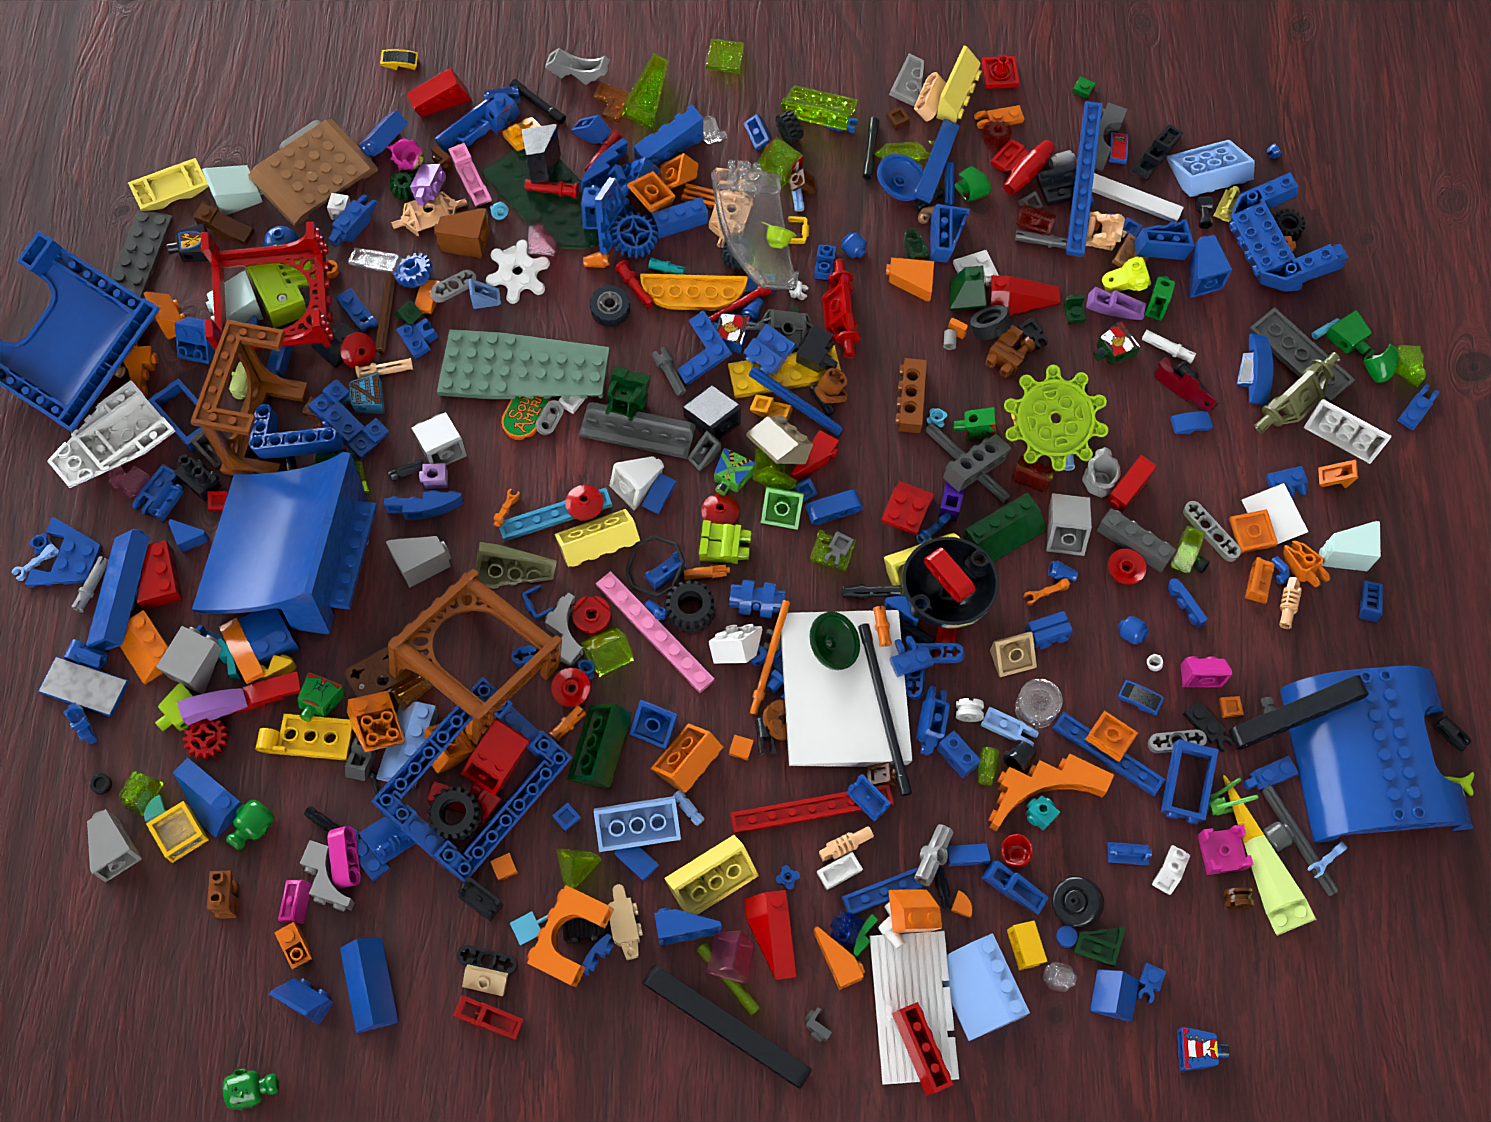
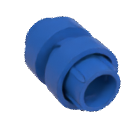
(749, 598)

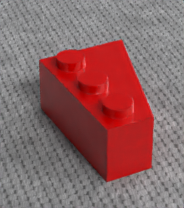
(438, 94)
(159, 577)

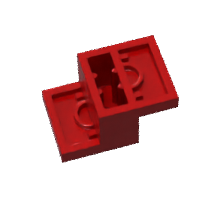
(907, 508)

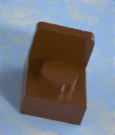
(442, 158)
(803, 180)
(882, 774)

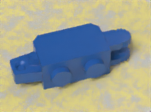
(352, 221)
(932, 720)

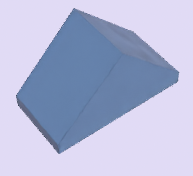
(483, 295)

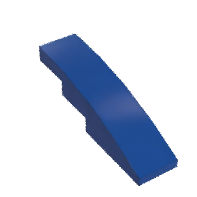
(604, 164)

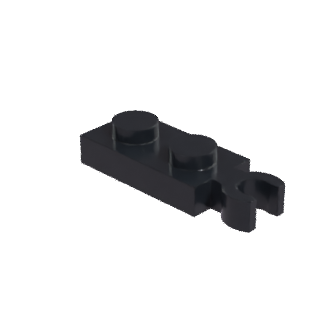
(1206, 722)

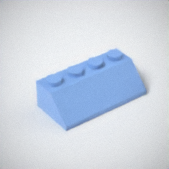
(413, 724)
(637, 824)

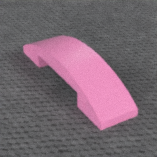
(469, 175)

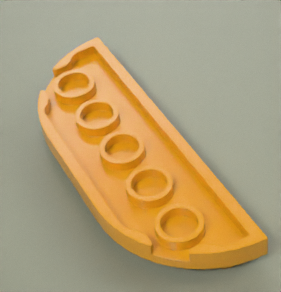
(694, 291)

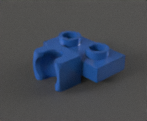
(417, 337)
(80, 723)

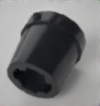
(1020, 757)

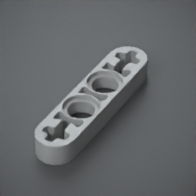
(1214, 529)

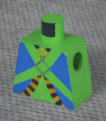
(732, 471)

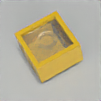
(177, 832)

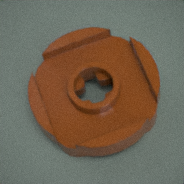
(771, 719)

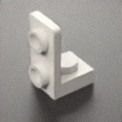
(1172, 870)

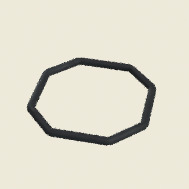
(678, 572)

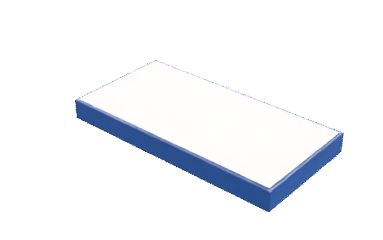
(83, 685)

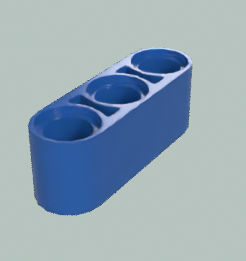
(834, 507)

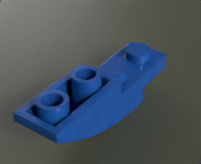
(433, 504)

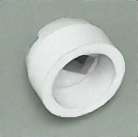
(1156, 660)

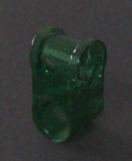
(915, 249)

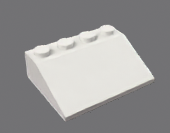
(1346, 431)

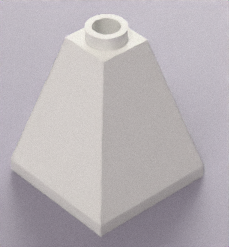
(635, 478)

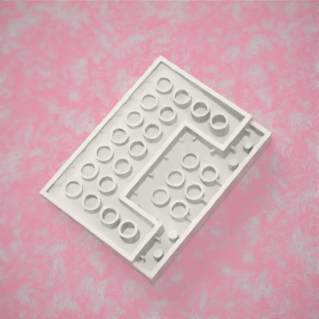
(836, 713)

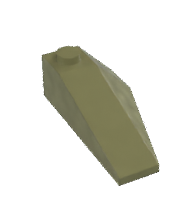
(508, 566)

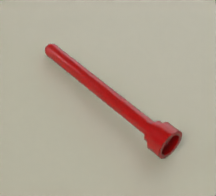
(749, 297)

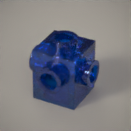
(846, 928)

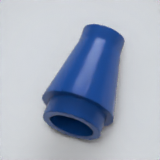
(753, 309)
(1061, 571)

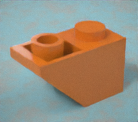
(294, 945)

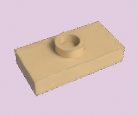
(485, 980)

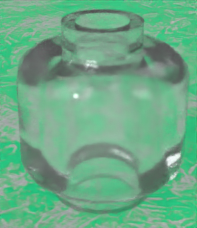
(1059, 976)

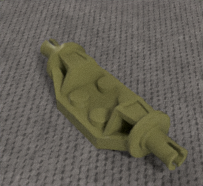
(1301, 396)

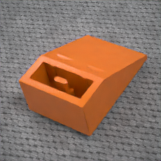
(375, 721)

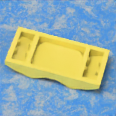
(169, 185)

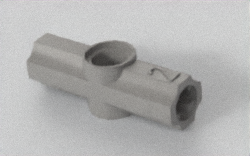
(933, 855)

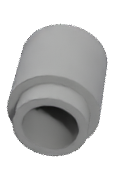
(1062, 159)

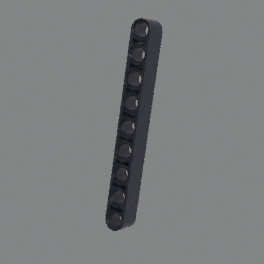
(727, 1026)

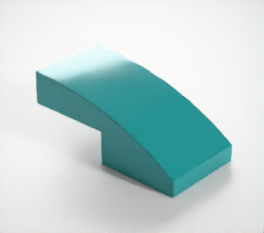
(226, 657)

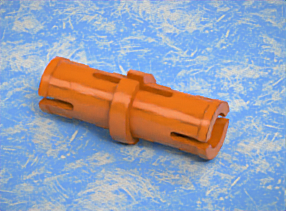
(882, 626)
(567, 723)

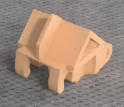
(1111, 231)

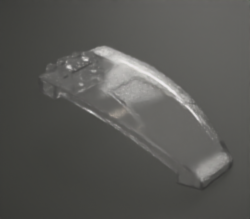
(743, 202)

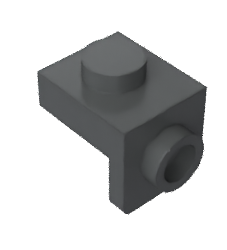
(818, 1031)

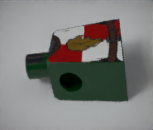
(1116, 345)

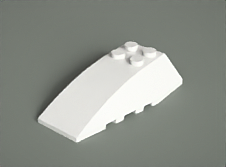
(114, 434)

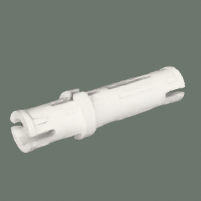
(1168, 346)

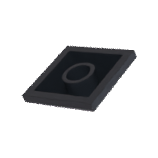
(332, 353)

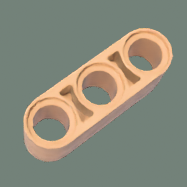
(929, 98)

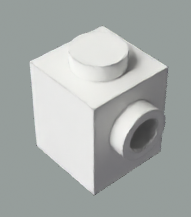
(337, 204)

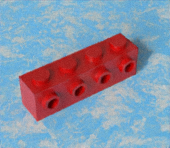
(922, 1049)

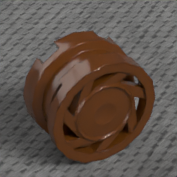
(1238, 898)

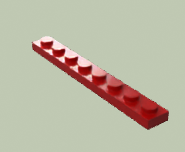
(798, 811)

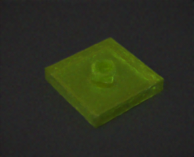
(725, 56)

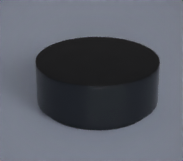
(100, 783)

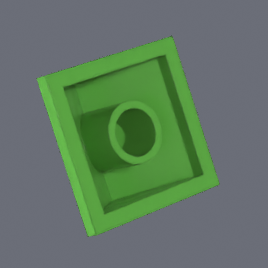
(782, 508)

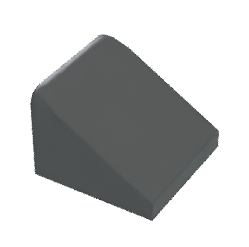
(1032, 199)

